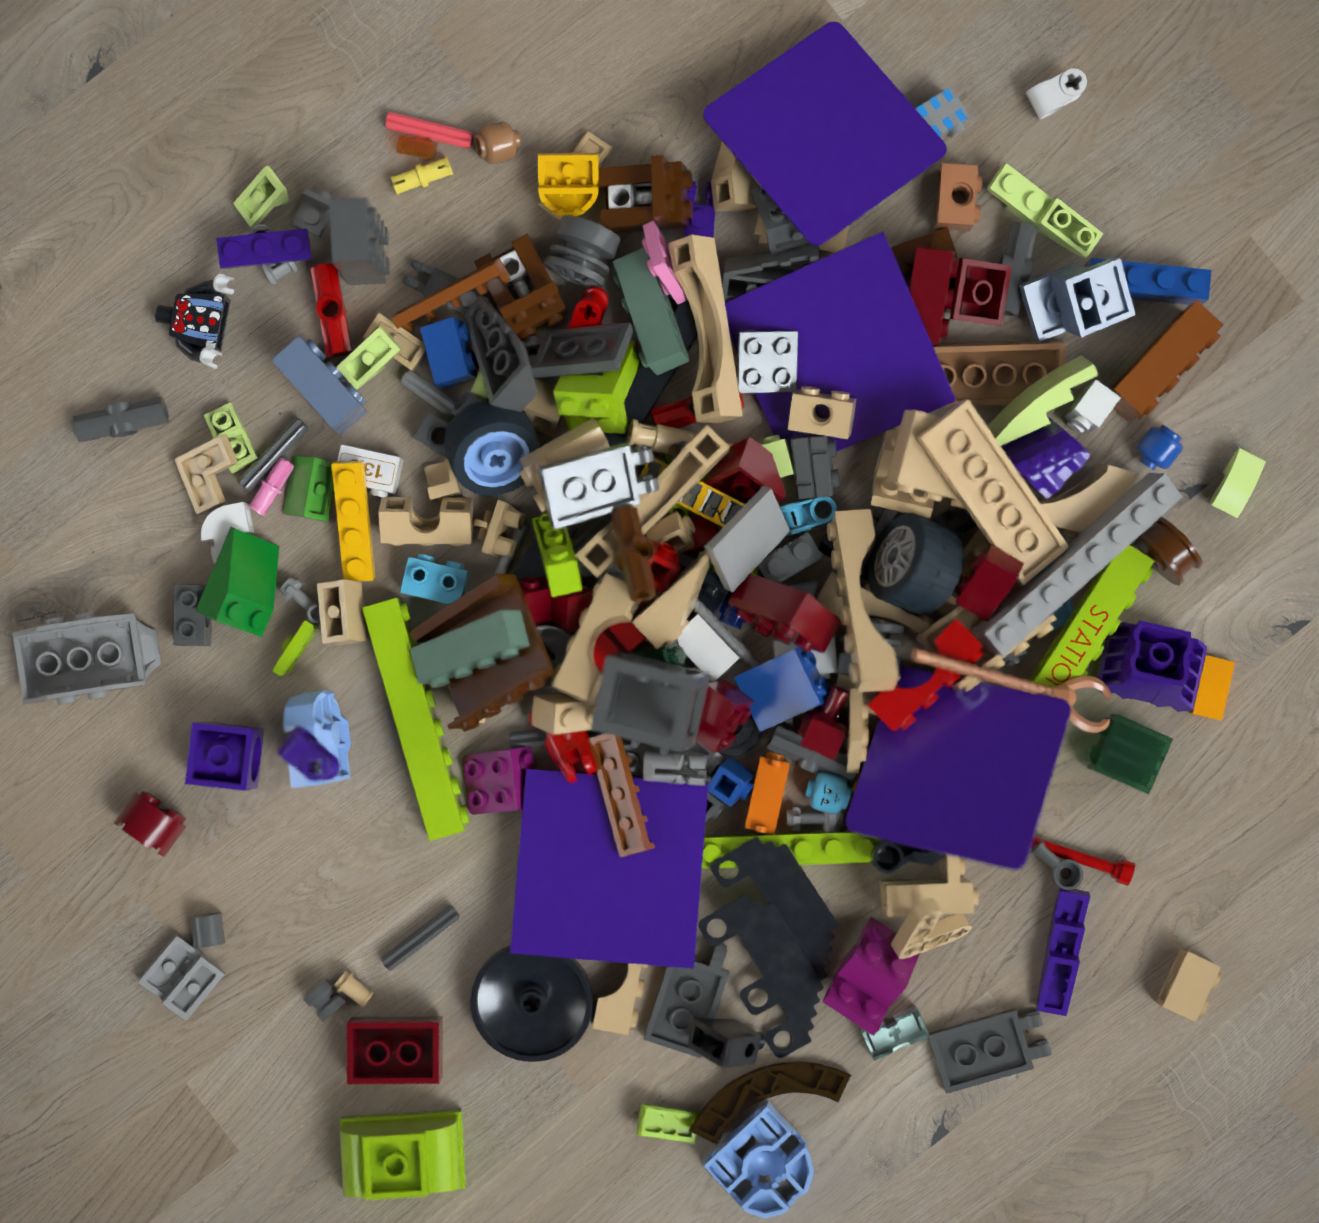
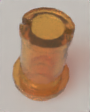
(417, 147)

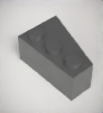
(755, 270)

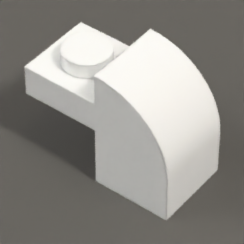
(219, 522)

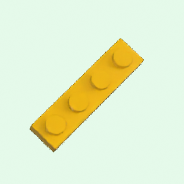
(353, 520)

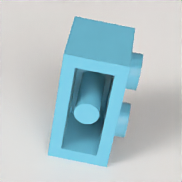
(434, 581)

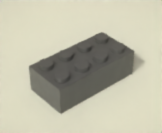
(358, 241)

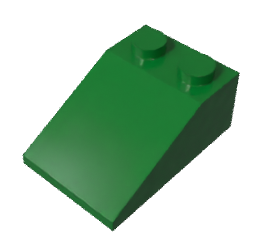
(242, 583)

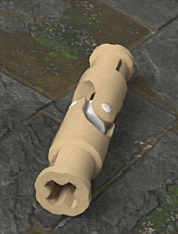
(659, 437)

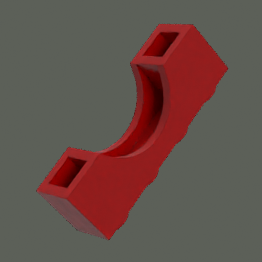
(899, 705)

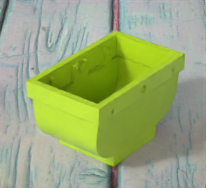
(402, 1154)

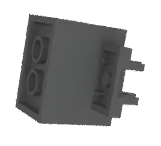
(650, 702)

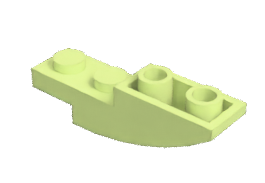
(1050, 215)

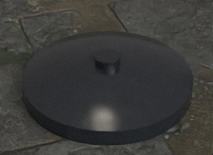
(531, 1004)

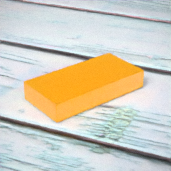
(1213, 688)

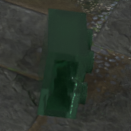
(1129, 753)

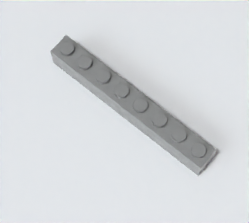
(1078, 564)

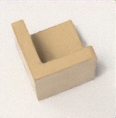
(441, 481)

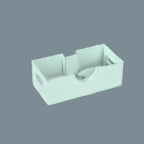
(897, 1034)

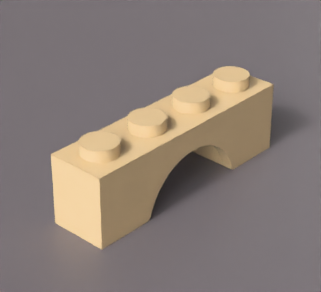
(578, 673)
(615, 1008)

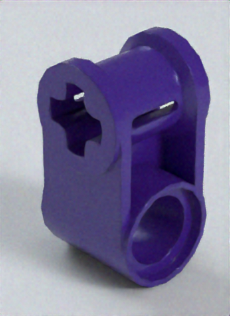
(305, 752)

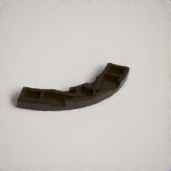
(763, 1084)

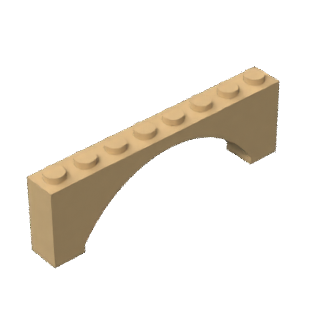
(1069, 511)

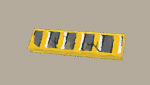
(702, 498)

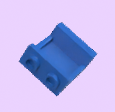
(783, 687)

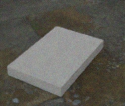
(747, 538)

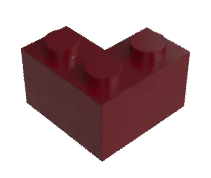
(560, 610)
(721, 715)

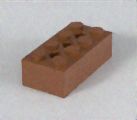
(1164, 359)

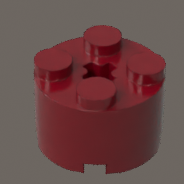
(150, 823)

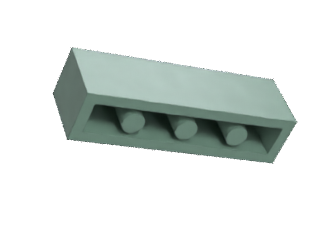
(651, 313)
(470, 648)

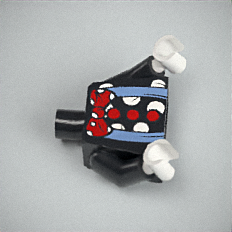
(199, 319)

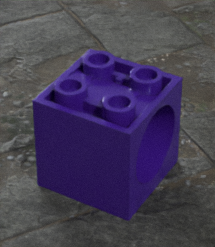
(224, 756)

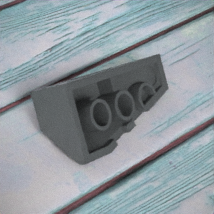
(500, 357)

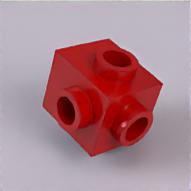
(667, 565)

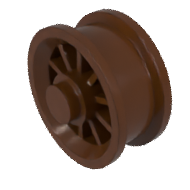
(1169, 549)

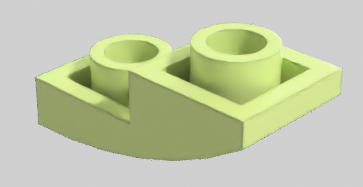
(227, 422)
(1239, 482)

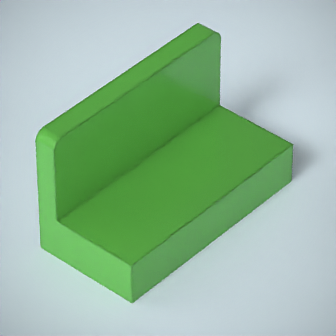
(310, 489)

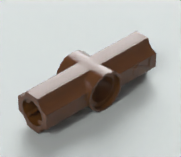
(633, 554)

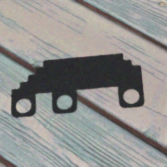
(791, 891)
(784, 967)

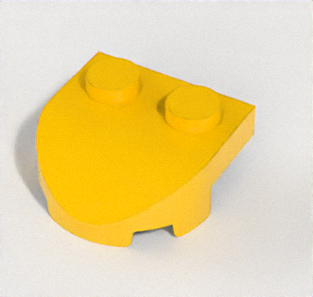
(568, 182)

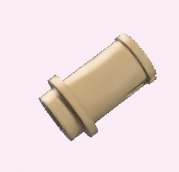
(353, 988)

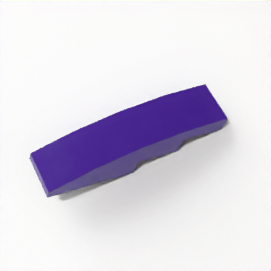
(1062, 951)

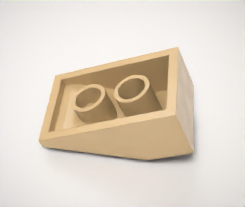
(668, 611)

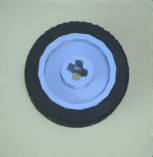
(486, 447)

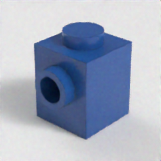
(731, 782)

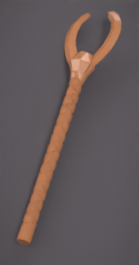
(1063, 691)

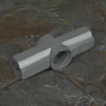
(1018, 255)
(120, 419)
(787, 743)

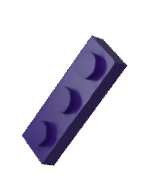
(264, 248)

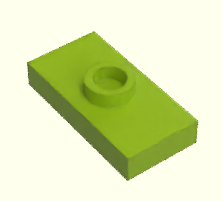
(294, 647)
(666, 1123)

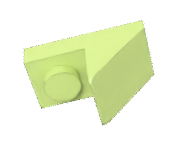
(261, 197)
(369, 358)

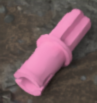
(271, 486)

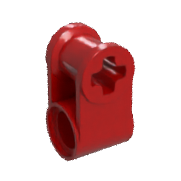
(590, 308)

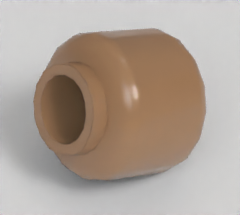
(497, 142)

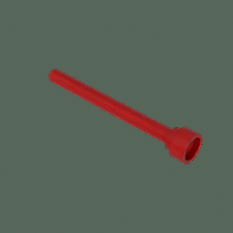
(1121, 870)

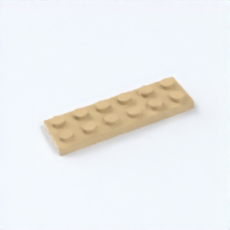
(992, 489)

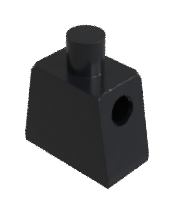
(725, 1041)

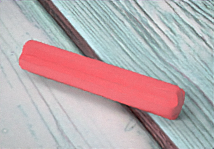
(429, 129)

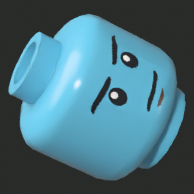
(828, 792)

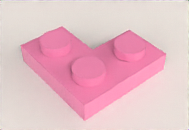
(660, 262)

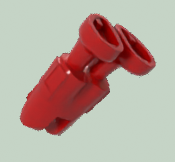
(569, 749)

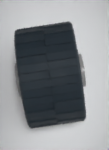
(915, 564)

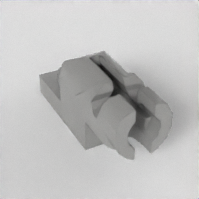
(674, 768)

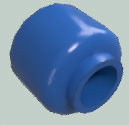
(1159, 447)

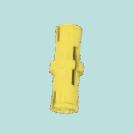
(421, 175)

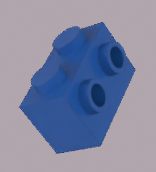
(449, 352)

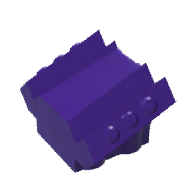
(1046, 457)
(1153, 664)

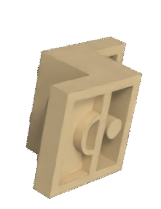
(884, 493)

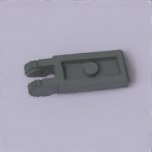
(438, 280)

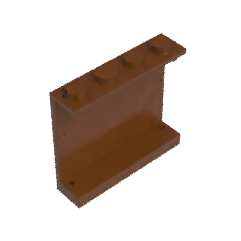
(505, 682)

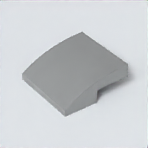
(181, 976)

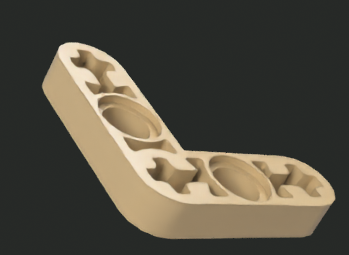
(925, 931)

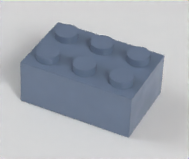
(321, 384)

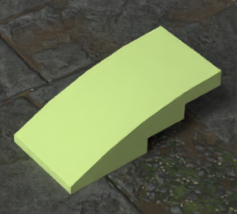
(1029, 408)

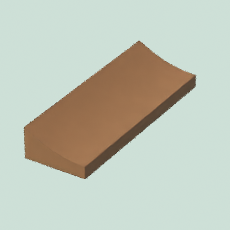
(997, 369)

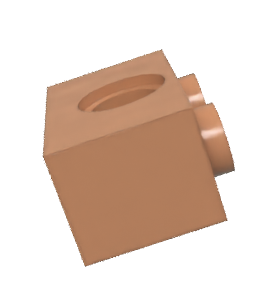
(964, 180)

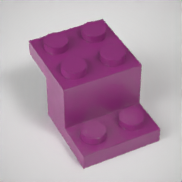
(869, 978)

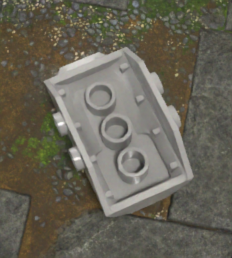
(84, 657)

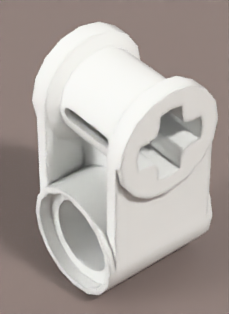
(1053, 94)

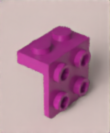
(496, 779)

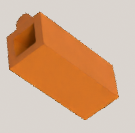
(767, 793)

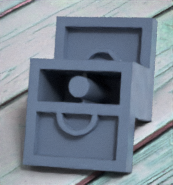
(1077, 299)

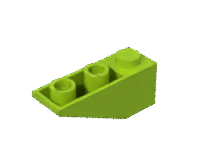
(557, 557)

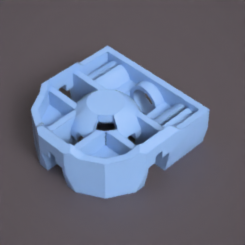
(322, 717)
(762, 1159)

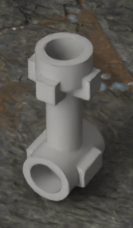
(292, 589)
(830, 821)

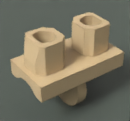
(495, 527)

